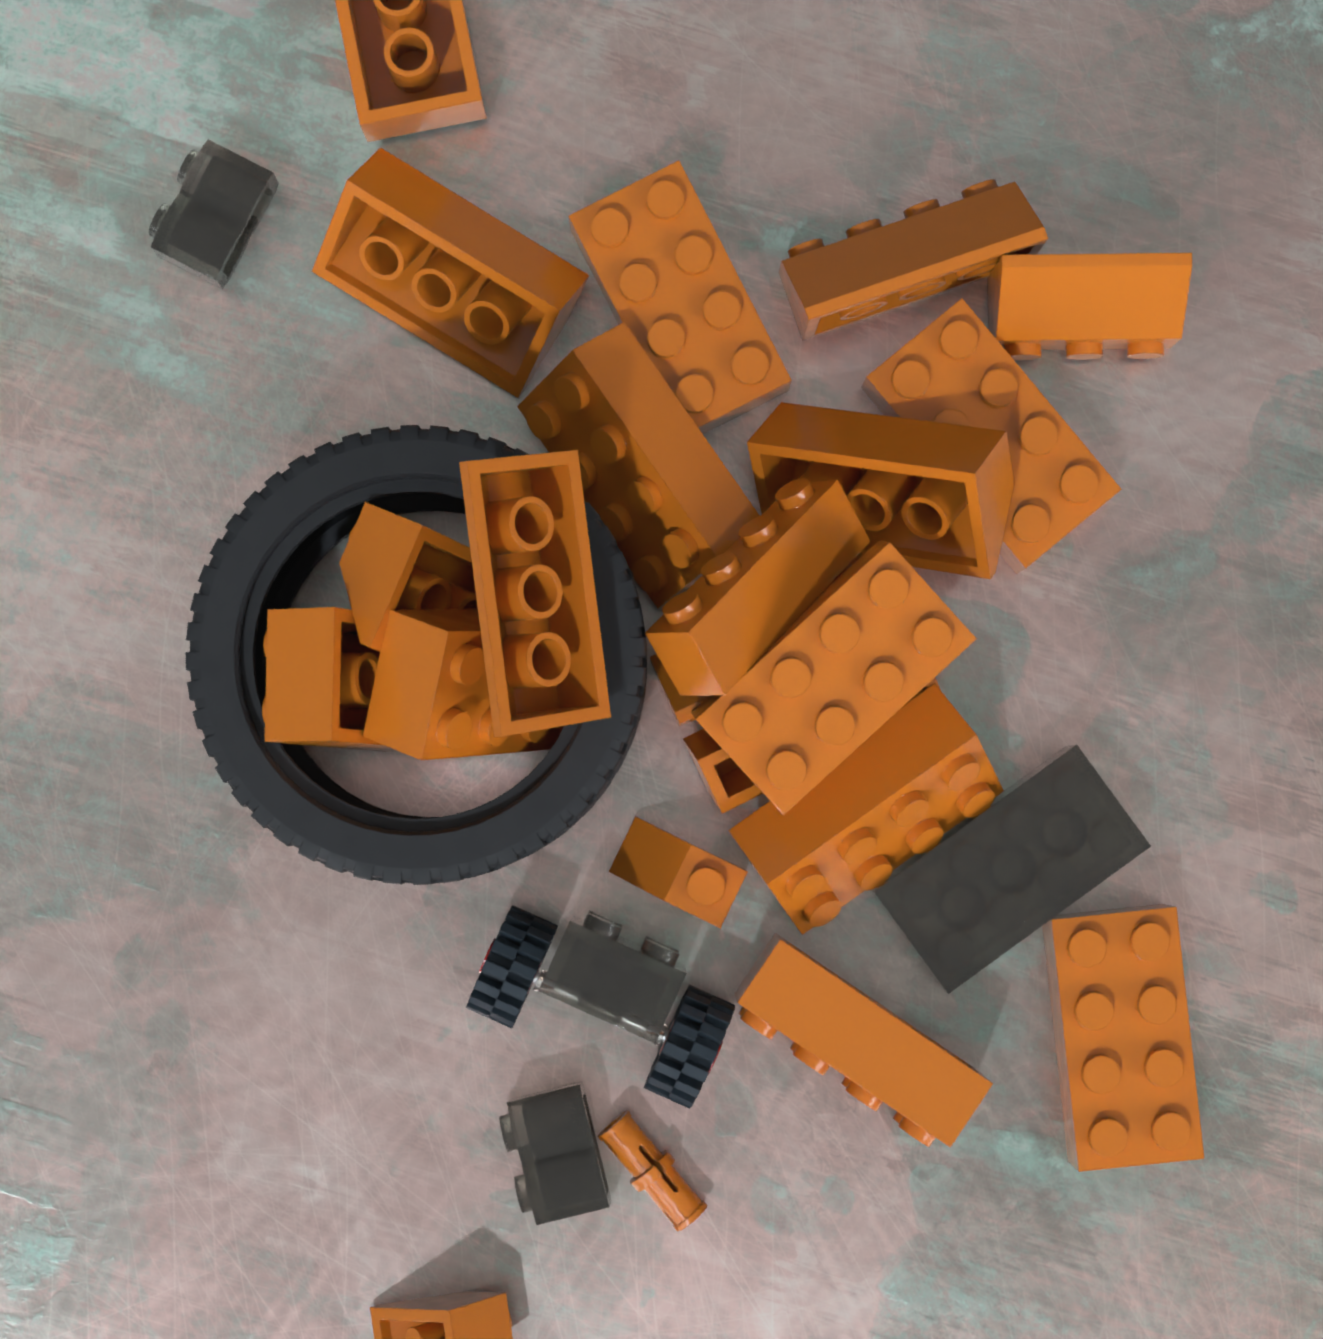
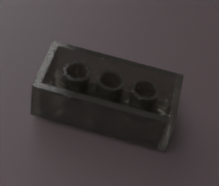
(1010, 868)

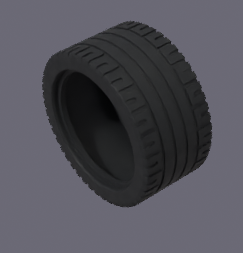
(263, 567)

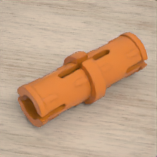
(652, 1171)

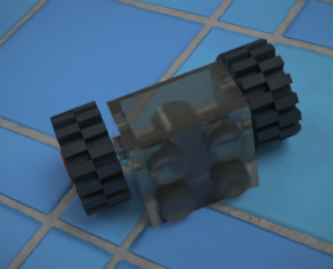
(612, 981)

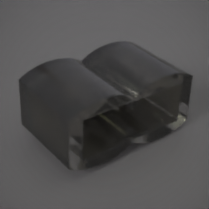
(213, 213)
(557, 1154)

